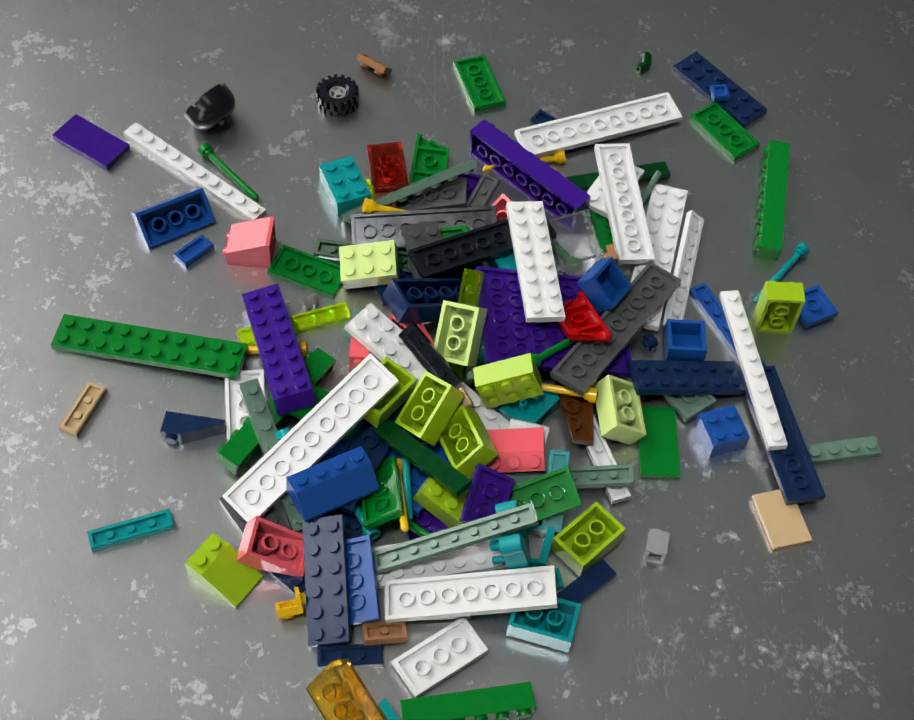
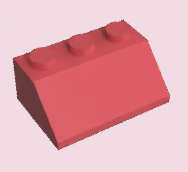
(518, 449)

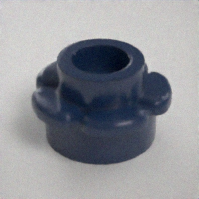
(649, 341)

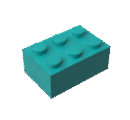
(343, 184)
(546, 626)

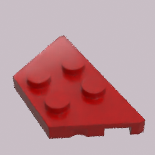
(583, 321)

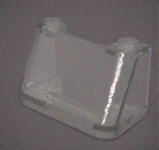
(575, 243)

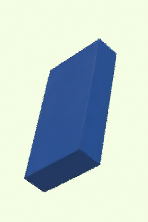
(193, 251)

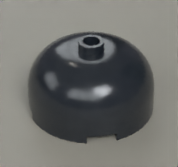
(211, 108)

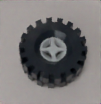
(337, 95)

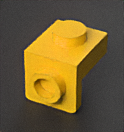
(292, 607)

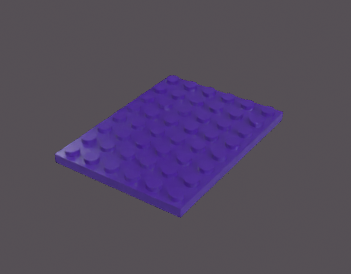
(508, 333)

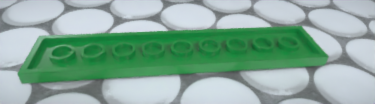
(150, 346)

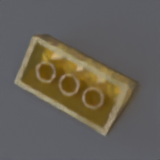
(342, 694)

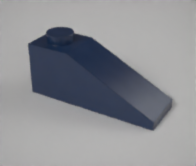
(187, 428)

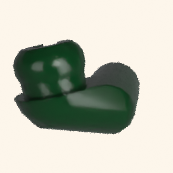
(646, 62)

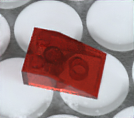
(387, 167)

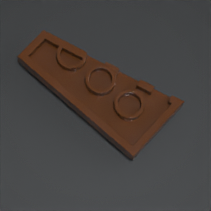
(578, 417)

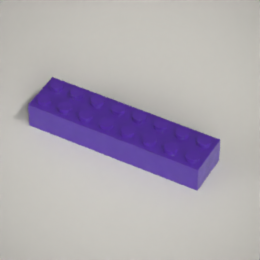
(526, 171)
(279, 350)

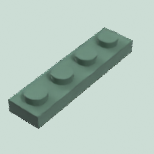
(844, 450)

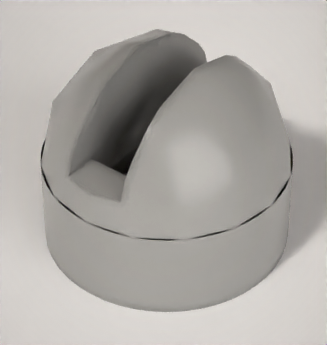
(310, 300)

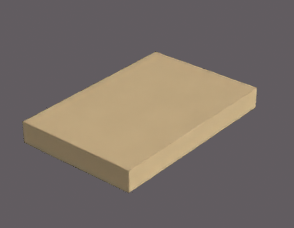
(781, 522)

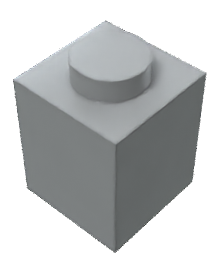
(656, 545)

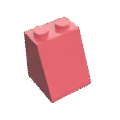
(251, 243)

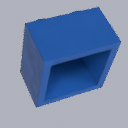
(604, 284)
(685, 340)
(721, 431)

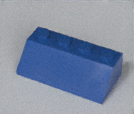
(173, 217)
(332, 484)

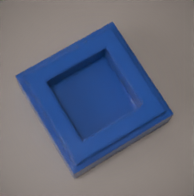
(719, 92)

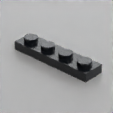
(429, 355)

